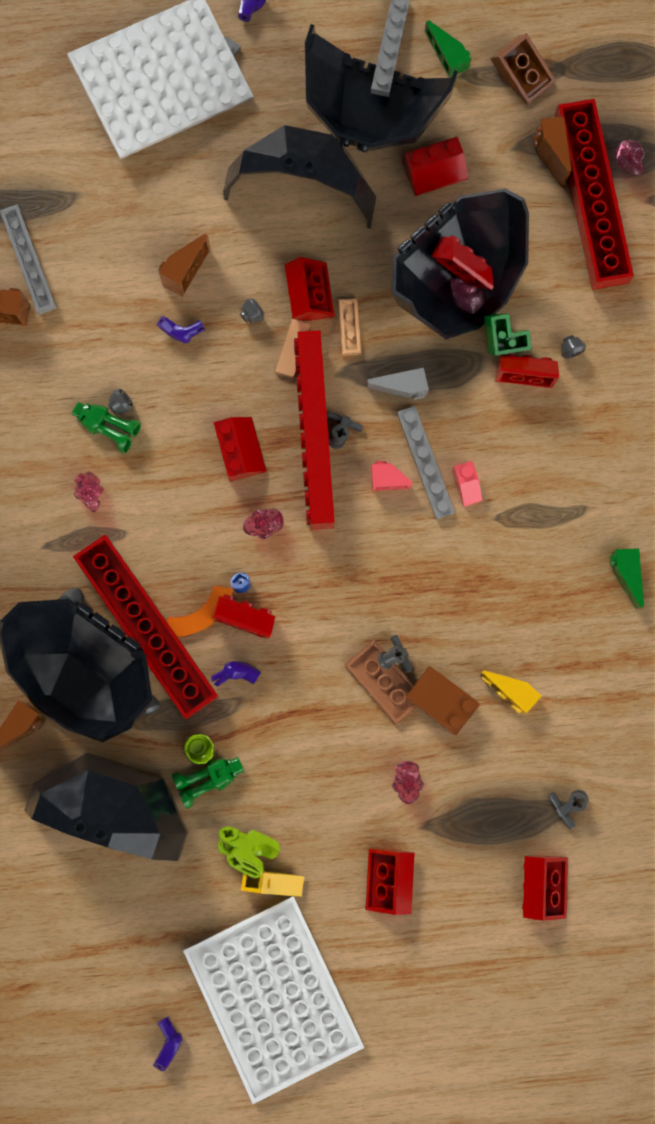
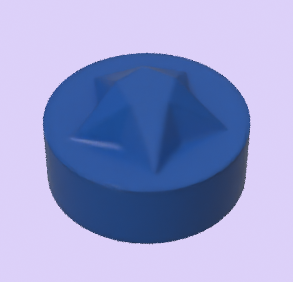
(240, 582)

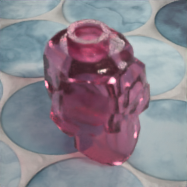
(630, 156)
(466, 296)
(88, 490)
(264, 523)
(407, 781)

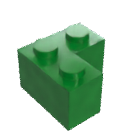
(501, 338)

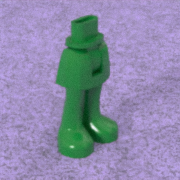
(94, 418)
(220, 773)

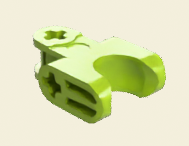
(244, 848)

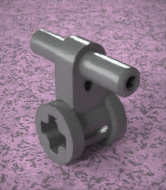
(340, 432)
(396, 655)
(562, 810)

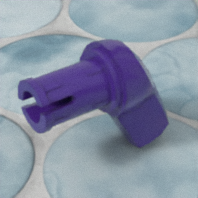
(248, 7)
(178, 332)
(236, 670)
(171, 1044)

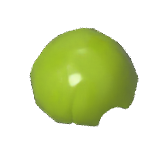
(198, 748)

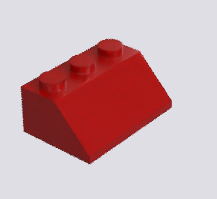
(435, 166)
(463, 262)
(309, 289)
(527, 370)
(239, 447)
(243, 616)
(390, 881)
(545, 887)

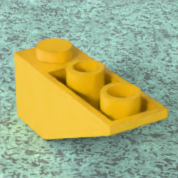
(518, 692)
(274, 883)

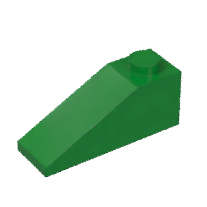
(448, 49)
(628, 571)

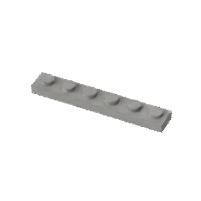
(390, 47)
(28, 259)
(425, 462)

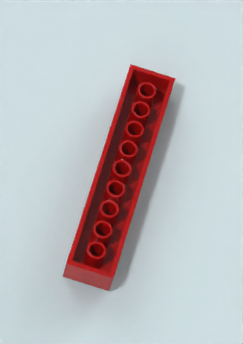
(595, 197)
(315, 436)
(146, 624)

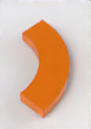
(199, 619)

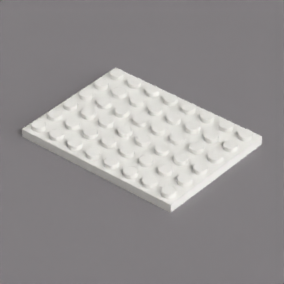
(160, 76)
(273, 999)

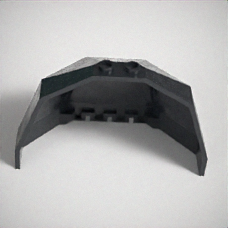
(343, 101)
(307, 156)
(494, 228)
(76, 667)
(110, 807)

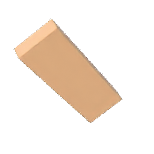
(349, 327)
(286, 362)

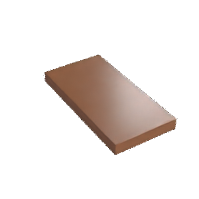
(384, 686)

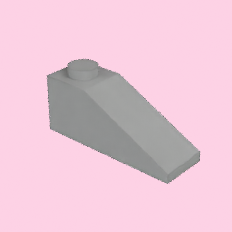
(403, 384)

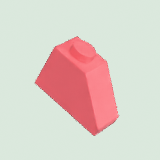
(388, 477)
(467, 483)

